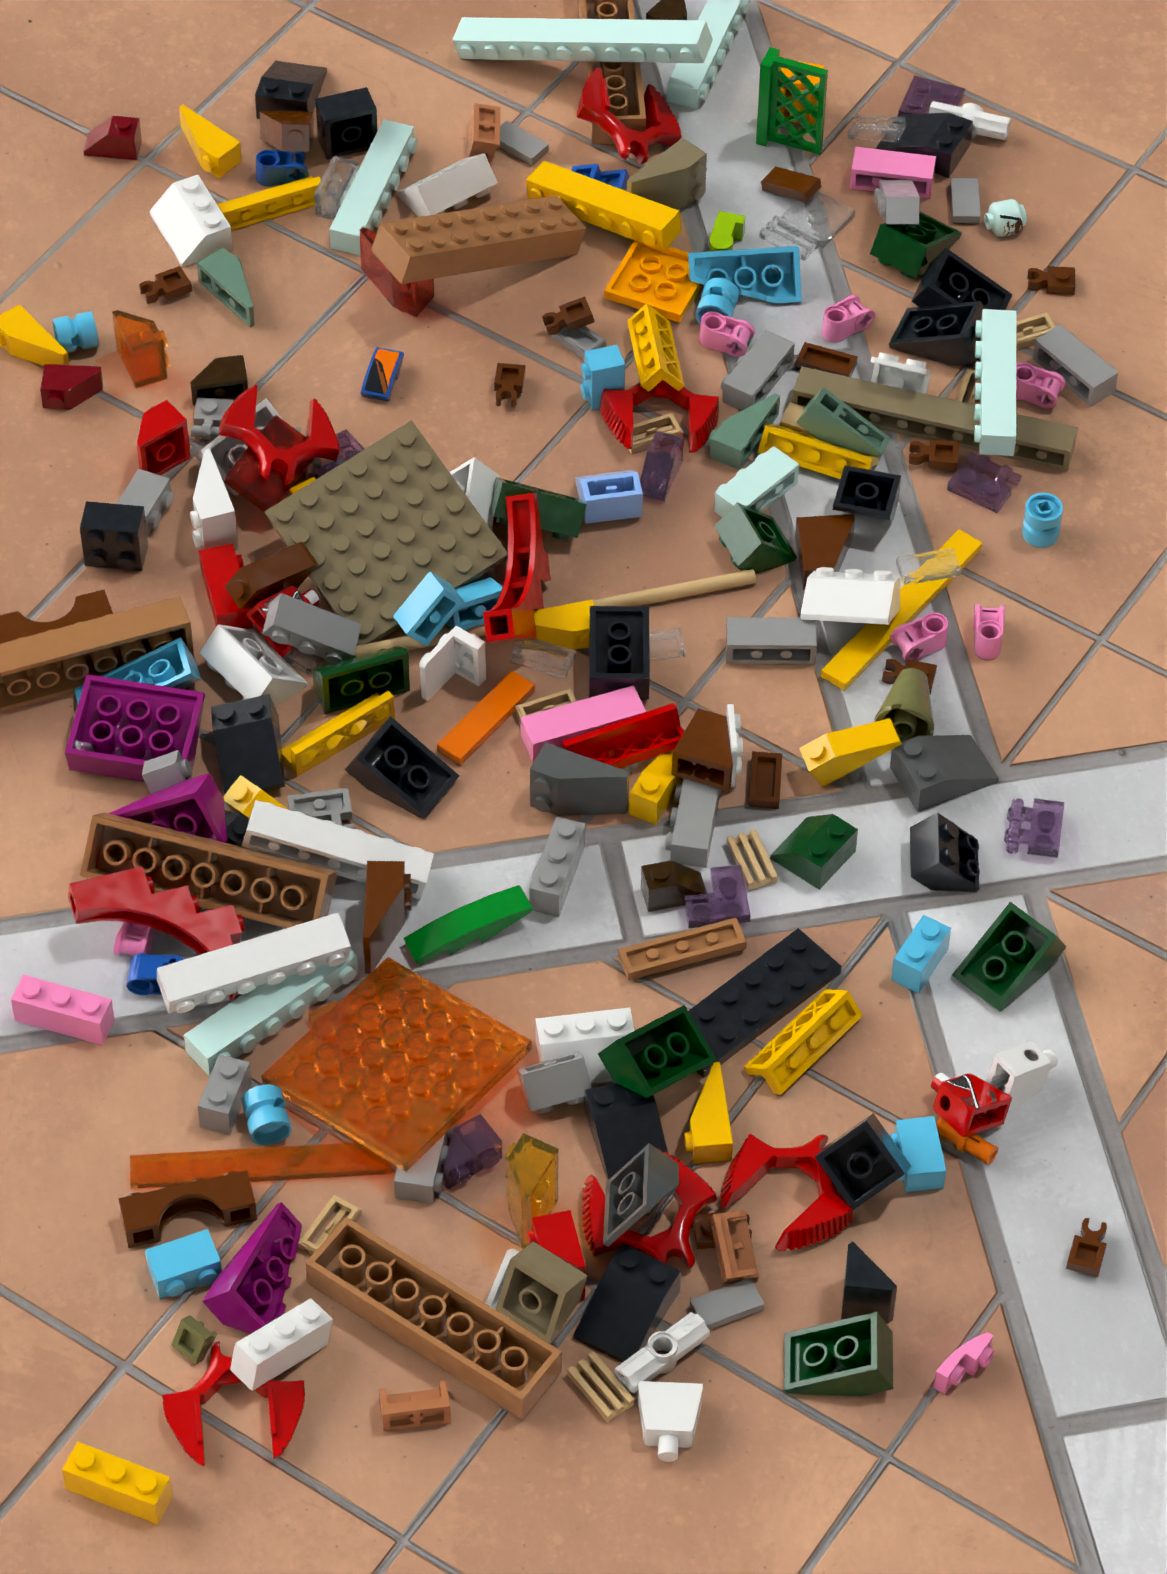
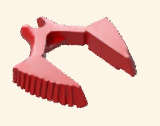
(660, 120)
(618, 411)
(319, 443)
(691, 1197)
(820, 1220)
(185, 1412)

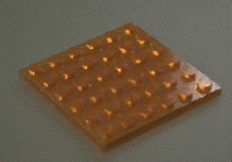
(397, 1063)

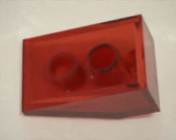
(405, 297)
(246, 476)

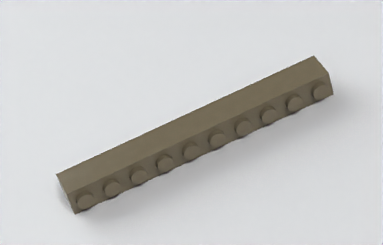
(936, 417)

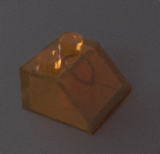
(141, 348)

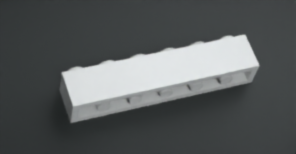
(330, 845)
(253, 963)

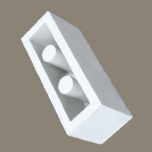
(281, 1344)

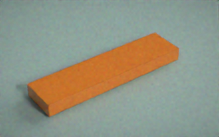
(485, 717)

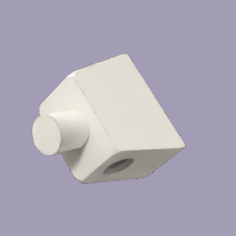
(1021, 1071)
(669, 1415)

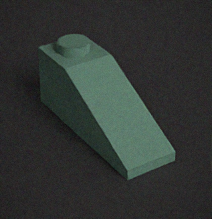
(224, 278)
(839, 424)
(742, 432)

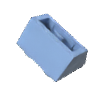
(610, 496)

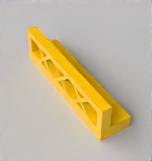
(270, 203)
(654, 349)
(812, 452)
(338, 733)
(805, 1039)

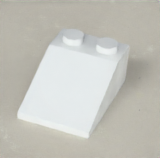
(213, 509)

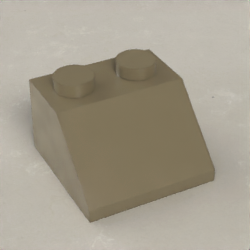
(540, 1291)

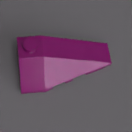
(187, 807)

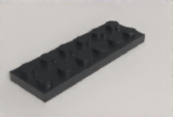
(762, 995)

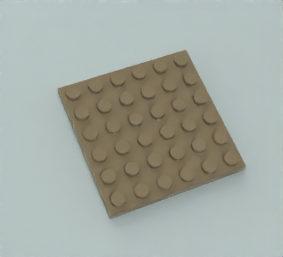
(383, 527)

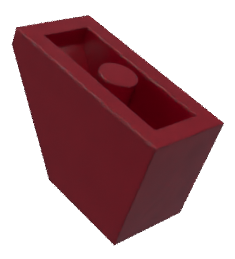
(115, 138)
(69, 385)

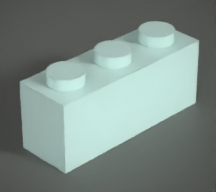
(759, 483)

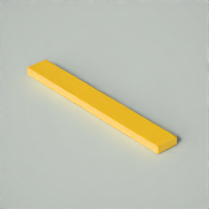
(875, 638)

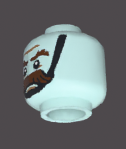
(1005, 218)

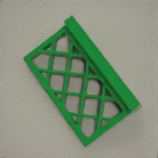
(769, 116)

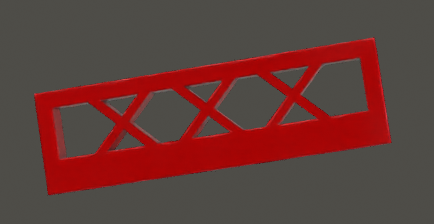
(627, 736)

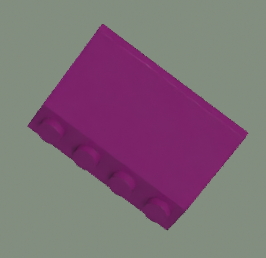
(129, 723)

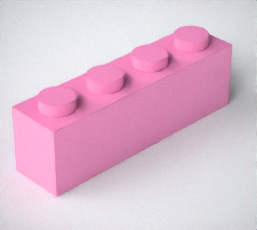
(578, 718)

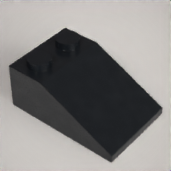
(289, 87)
(934, 135)
(956, 281)
(939, 332)
(619, 649)
(249, 742)
(402, 769)
(621, 1124)
(628, 1303)

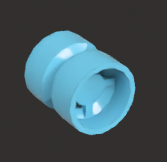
(718, 296)
(76, 332)
(1042, 519)
(266, 1115)

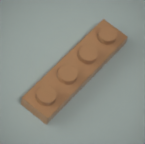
(682, 948)

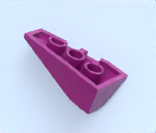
(255, 1280)

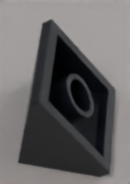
(866, 1287)

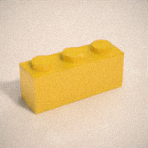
(117, 1483)

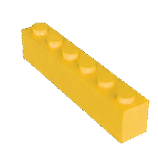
(607, 205)

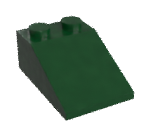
(913, 245)
(1009, 957)
(840, 1358)

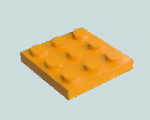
(654, 279)

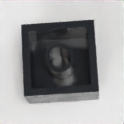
(346, 122)
(114, 536)
(863, 1161)

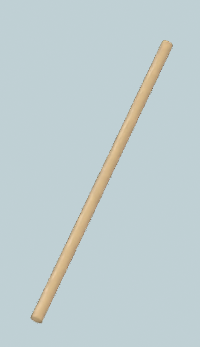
(630, 599)

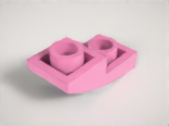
(965, 1359)

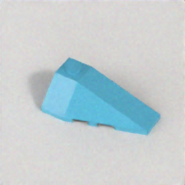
(759, 273)
(165, 666)

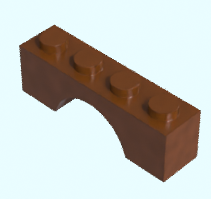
(85, 608)
(225, 1197)

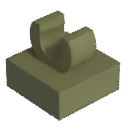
(193, 1339)

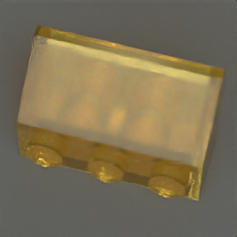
(531, 1182)

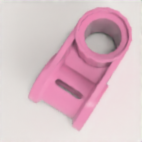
(844, 319)
(723, 333)
(1034, 385)
(988, 631)
(921, 636)
(134, 939)

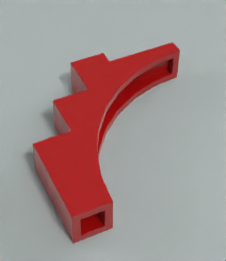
(526, 568)
(132, 899)

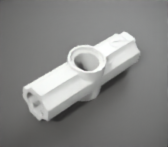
(983, 123)
(676, 1340)

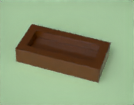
(791, 184)
(826, 360)
(765, 780)

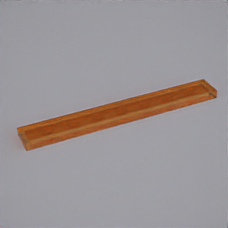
(261, 1164)

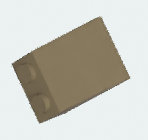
(673, 177)

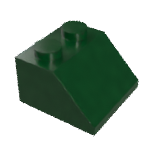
(753, 539)
(817, 848)

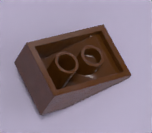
(386, 903)

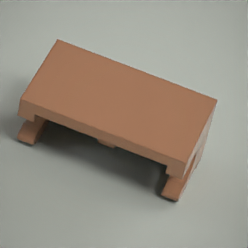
(484, 130)
(733, 1246)
(415, 1408)

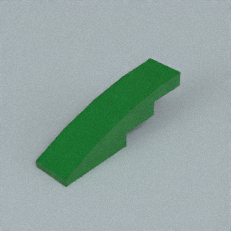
(467, 923)

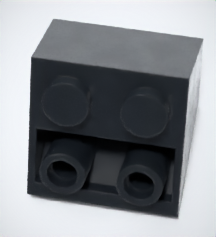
(944, 855)

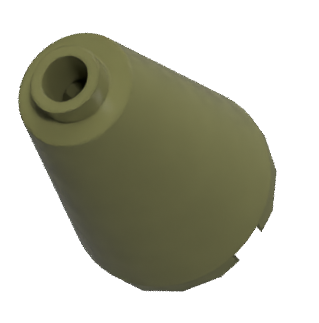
(909, 705)

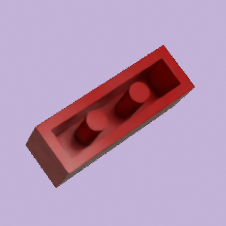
(217, 568)

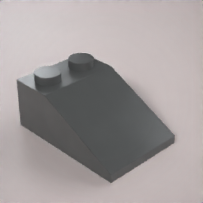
(940, 768)
(576, 784)
(637, 1190)

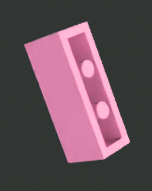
(874, 165)
(63, 1009)

